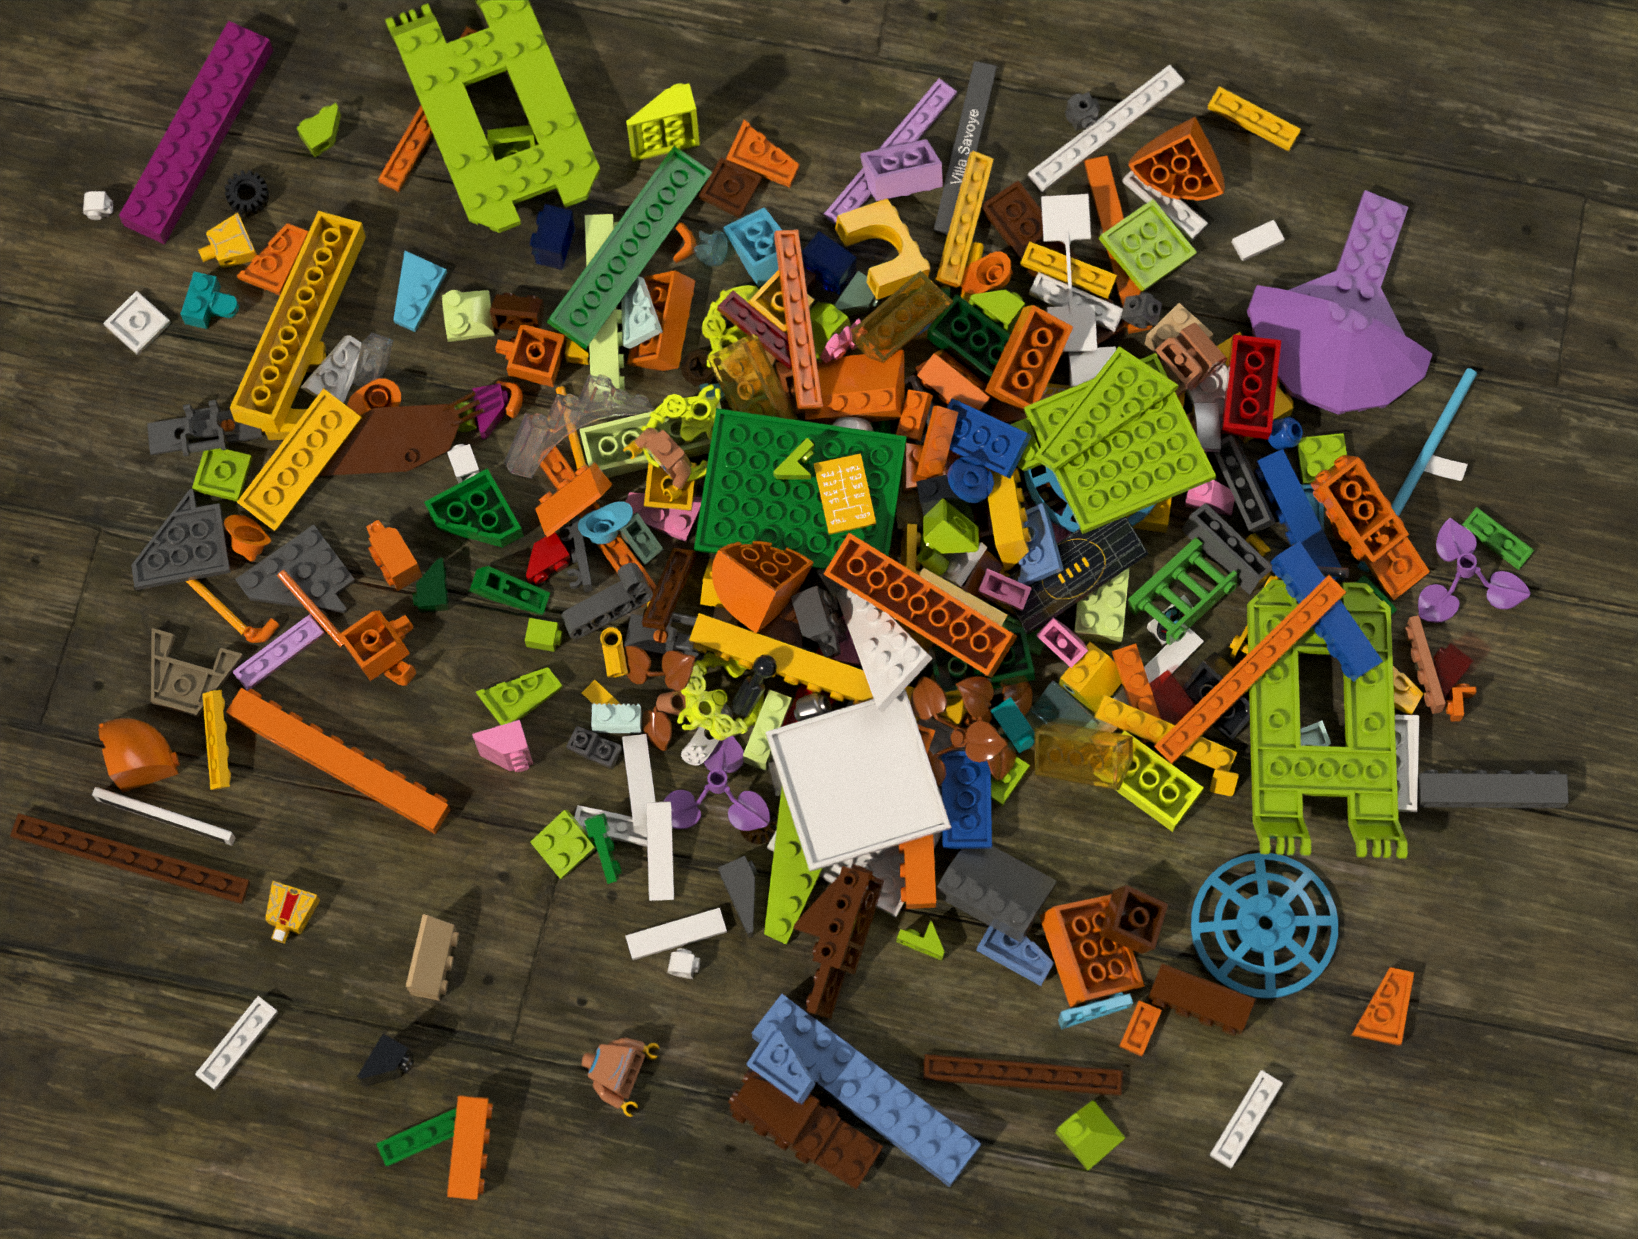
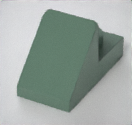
(640, 539)

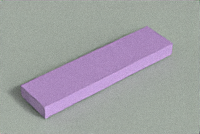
(278, 652)

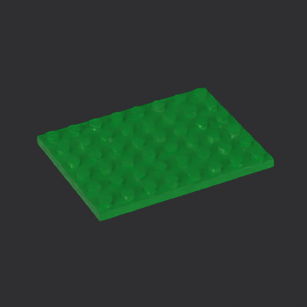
(750, 505)

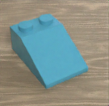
(755, 244)

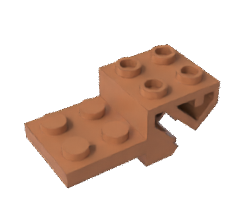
(1189, 358)

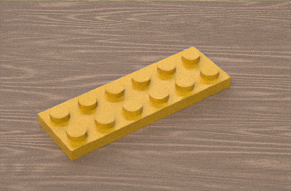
(299, 459)

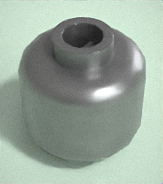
(812, 706)

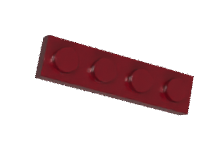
(753, 322)

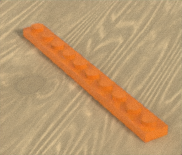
(1250, 669)

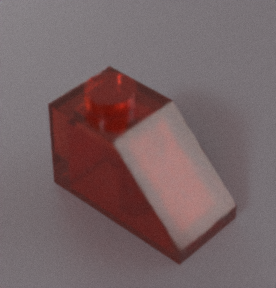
(1450, 667)

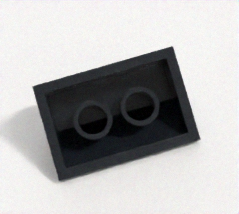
(1203, 680)

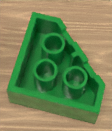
(475, 511)

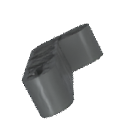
(608, 604)

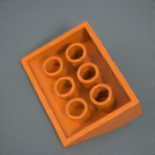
(860, 389)
(1087, 962)

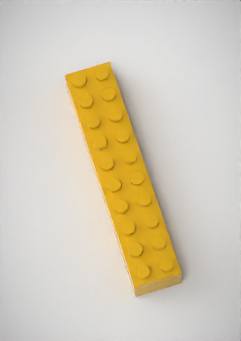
(298, 322)

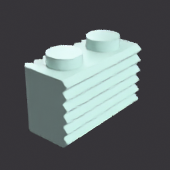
(616, 718)

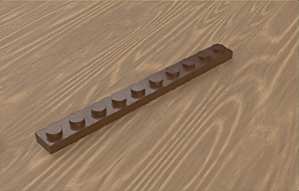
(130, 859)

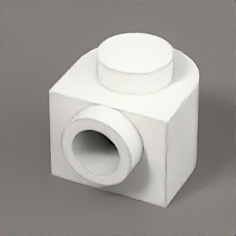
(97, 205)
(683, 964)

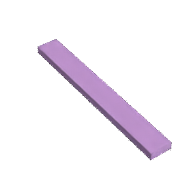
(909, 131)

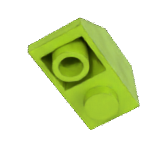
(321, 130)

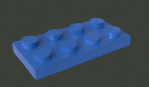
(987, 439)
(966, 802)

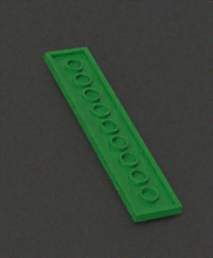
(629, 247)

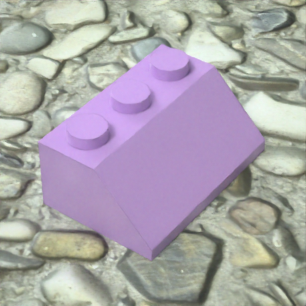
(902, 170)

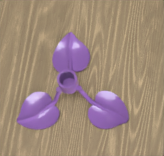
(1459, 543)
(745, 814)

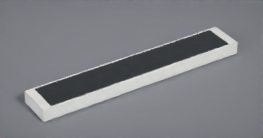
(163, 816)

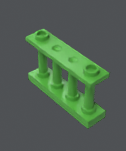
(1175, 570)

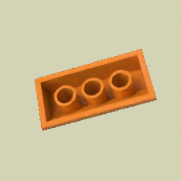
(672, 300)

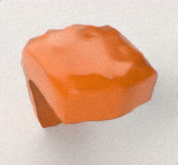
(690, 243)
(516, 399)
(401, 673)

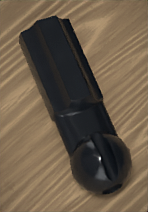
(753, 686)

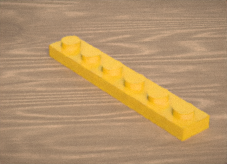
(964, 219)
(1154, 729)

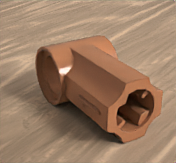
(665, 700)

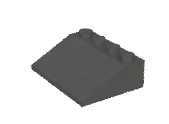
(996, 890)

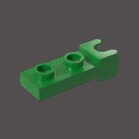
(597, 827)

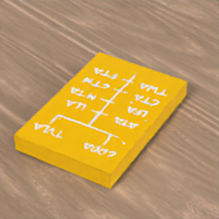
(844, 494)

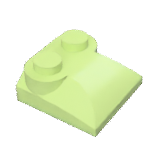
(467, 315)

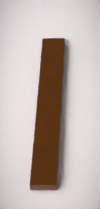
(1023, 1075)

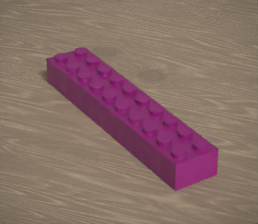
(196, 132)

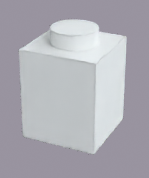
(463, 462)

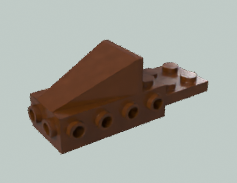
(833, 921)
(805, 1128)

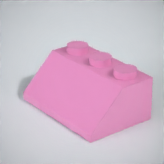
(505, 746)

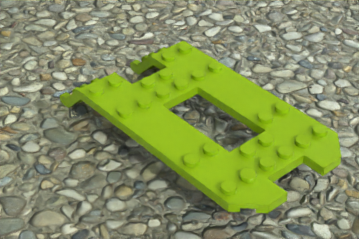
(439, 76)
(1360, 771)

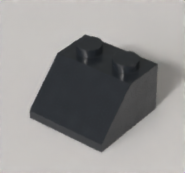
(935, 489)
(386, 1062)

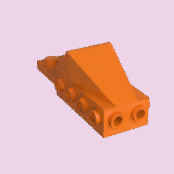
(1369, 524)

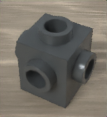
(1082, 111)
(1141, 310)

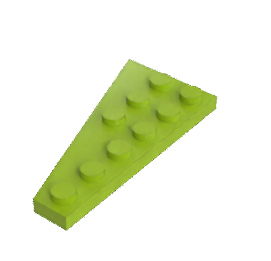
(1111, 400)
(790, 878)

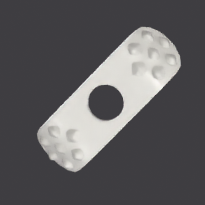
(700, 747)

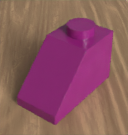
(493, 402)

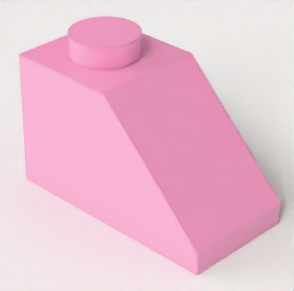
(1214, 495)
(1062, 641)

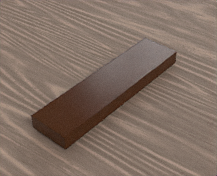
(669, 588)

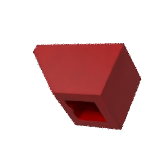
(546, 557)

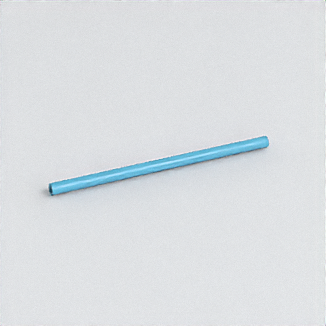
(1430, 446)

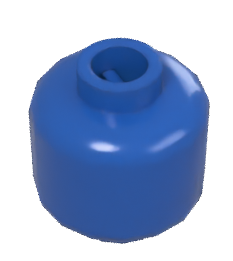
(1285, 433)

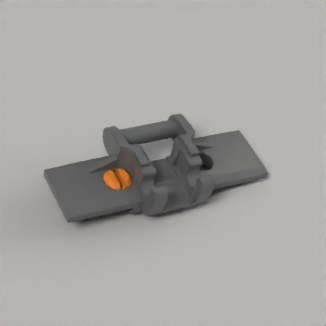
(199, 425)
(662, 640)

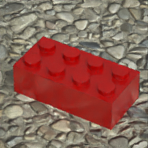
(1251, 386)

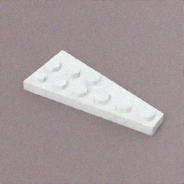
(883, 646)

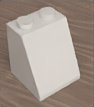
(1087, 364)

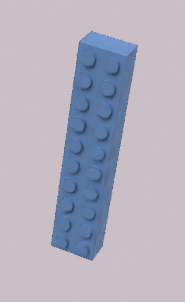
(872, 1093)

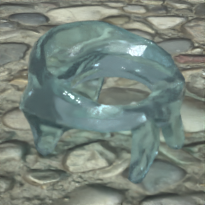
(712, 248)

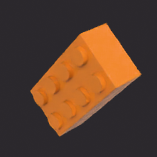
(1028, 358)

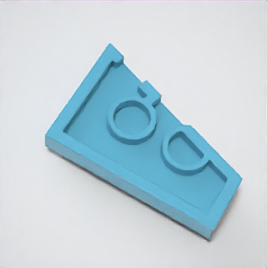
(416, 290)
(1094, 1010)

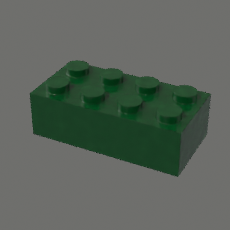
(969, 337)
(1014, 668)

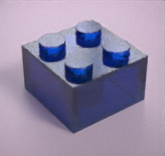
(553, 236)
(830, 263)

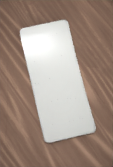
(1446, 468)

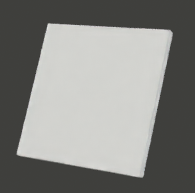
(857, 781)

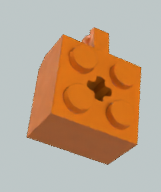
(523, 352)
(393, 554)
(376, 642)

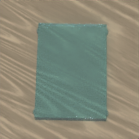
(1060, 707)

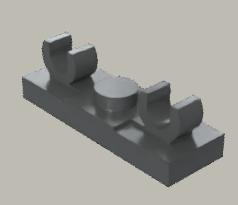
(578, 555)

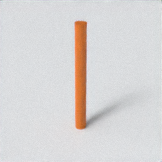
(310, 606)

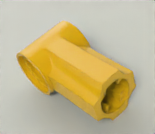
(614, 654)

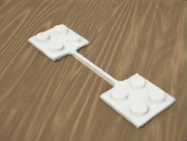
(1067, 220)

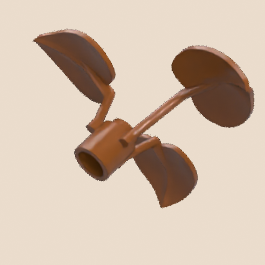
(678, 671)
(976, 697)
(980, 738)

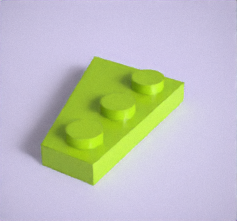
(520, 696)

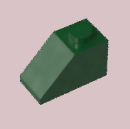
(432, 589)

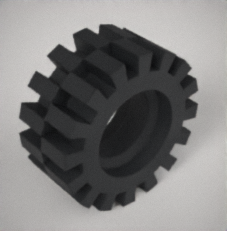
(247, 205)

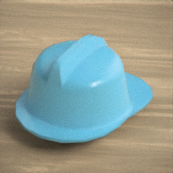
(604, 524)

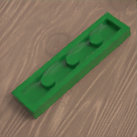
(418, 1138)

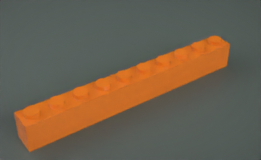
(339, 761)

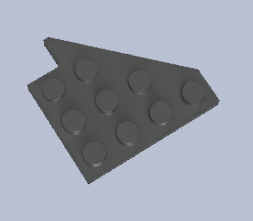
(185, 547)
(310, 564)

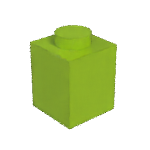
(543, 635)

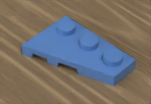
(1043, 552)
(1022, 957)
(781, 1065)

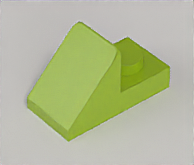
(791, 467)
(928, 945)

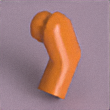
(258, 635)

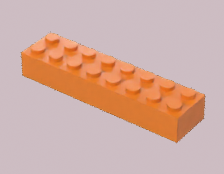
(920, 605)

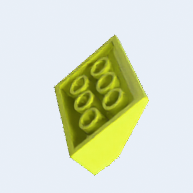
(664, 123)

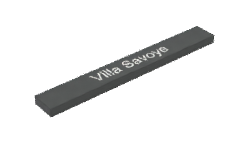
(966, 139)

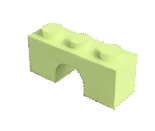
(770, 717)

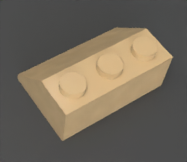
(432, 958)

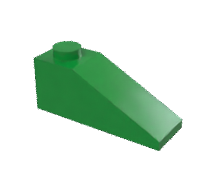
(509, 590)

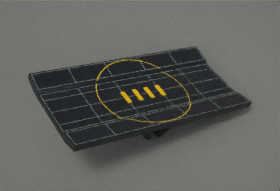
(1088, 564)

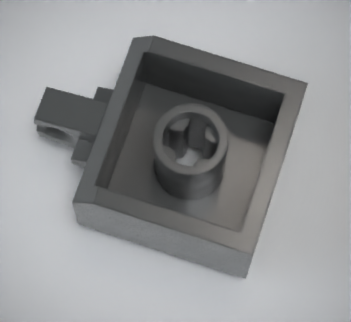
(820, 619)

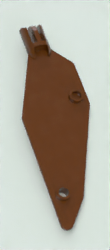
(400, 437)

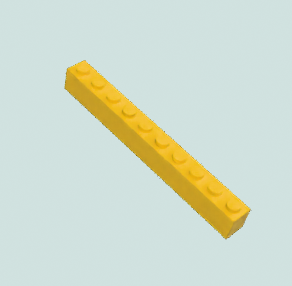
(792, 662)

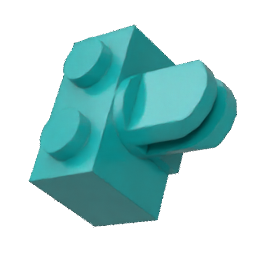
(206, 301)

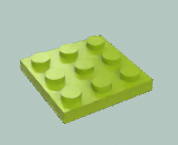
(1147, 245)

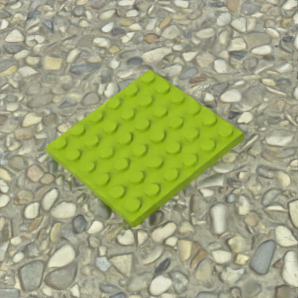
(1131, 467)

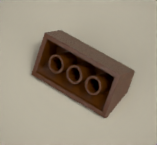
(1201, 999)

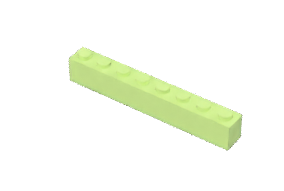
(605, 345)

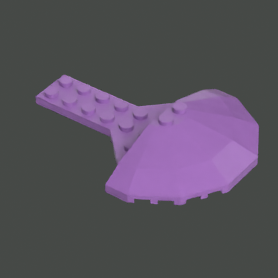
(1339, 330)

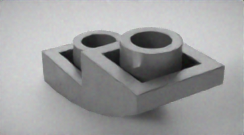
(1207, 426)
(594, 747)

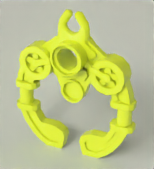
(715, 326)
(692, 425)
(712, 702)

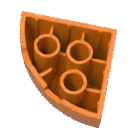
(1180, 164)
(757, 580)
(136, 753)

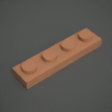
(1426, 673)

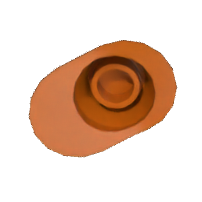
(987, 273)
(375, 394)
(246, 536)

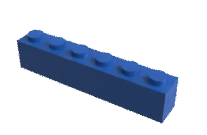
(1295, 509)
(1337, 626)

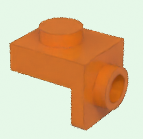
(1454, 705)

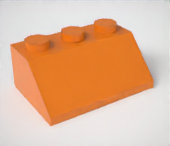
(954, 381)
(571, 497)

